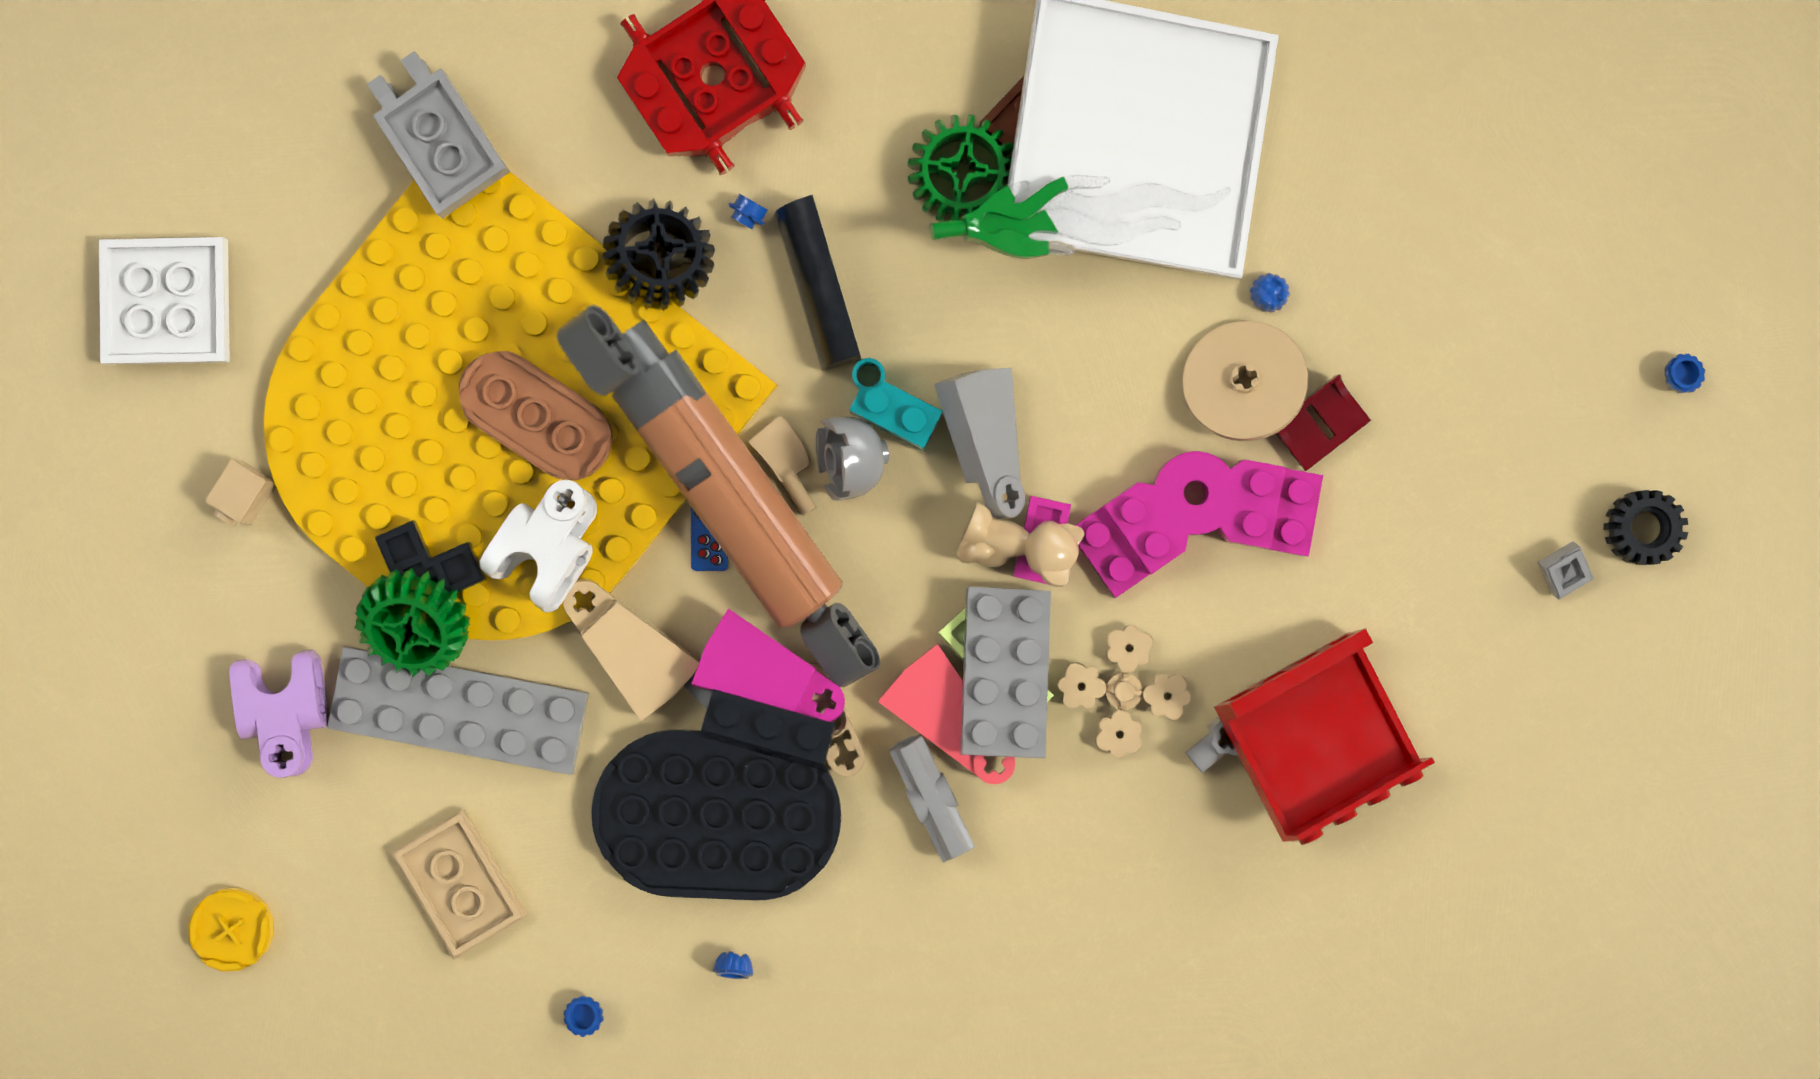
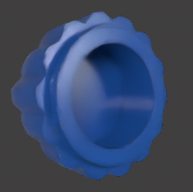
(1269, 292)
(1684, 373)
(733, 966)
(583, 1016)

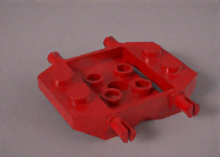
(691, 46)

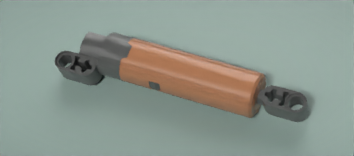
(721, 485)

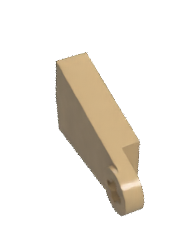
(633, 652)

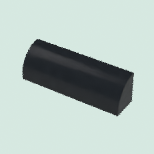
(817, 283)

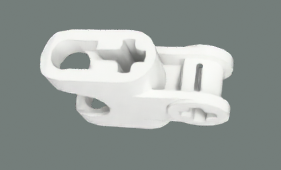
(550, 537)

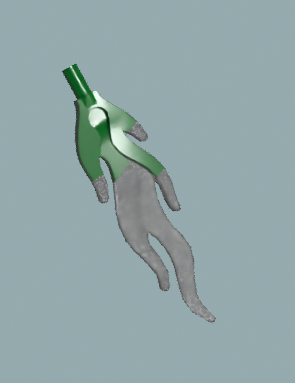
(1061, 212)

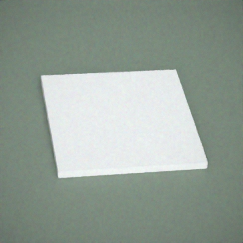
(1147, 103)

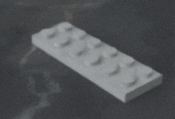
(460, 712)

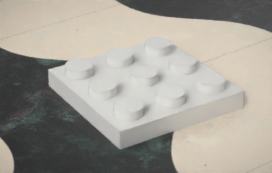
(164, 301)

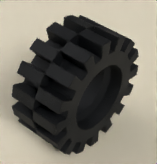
(1670, 527)

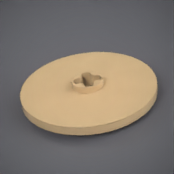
(1228, 407)

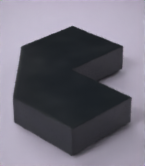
(406, 549)

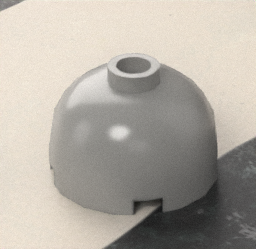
(851, 455)

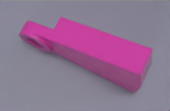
(758, 668)

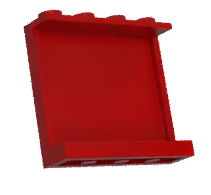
(1321, 739)

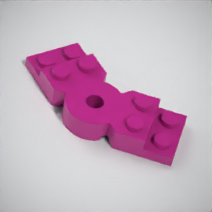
(1245, 503)

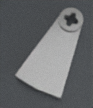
(984, 434)

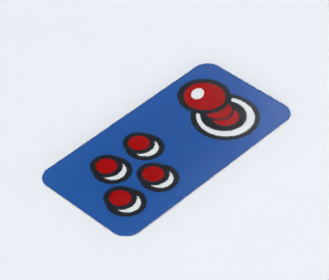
(705, 551)

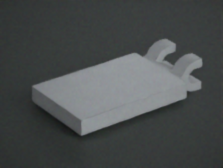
(437, 137)

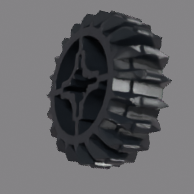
(689, 248)

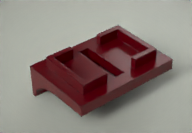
(1337, 411)

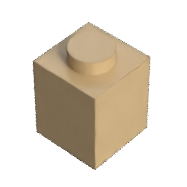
(240, 493)

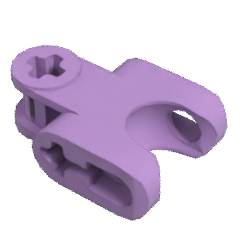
(281, 718)

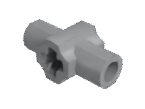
(1207, 750)

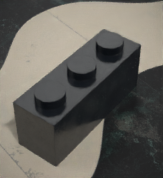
(767, 729)

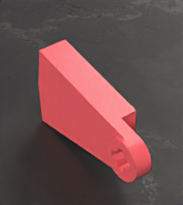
(931, 702)

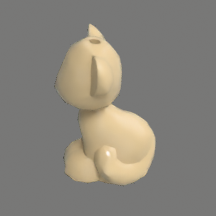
(1049, 548)

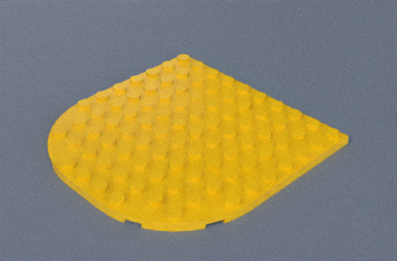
(372, 416)

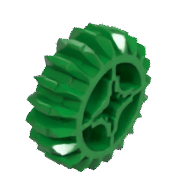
(968, 135)
(412, 622)

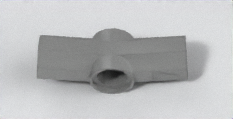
(931, 797)

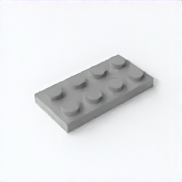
(1005, 672)

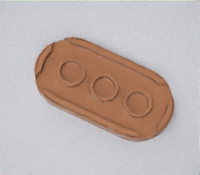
(535, 415)

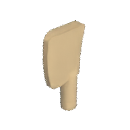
(786, 457)

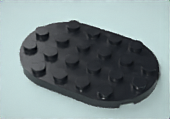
(713, 818)

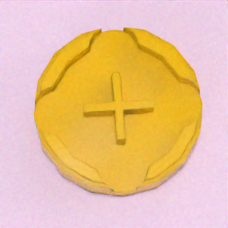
(231, 929)

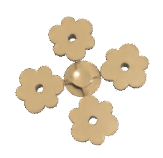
(1124, 691)

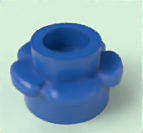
(747, 211)

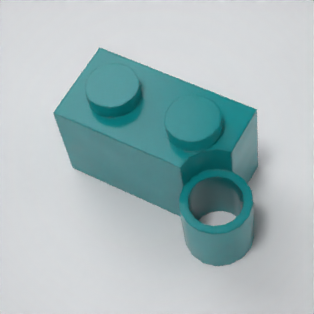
(893, 409)

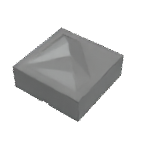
(1565, 570)

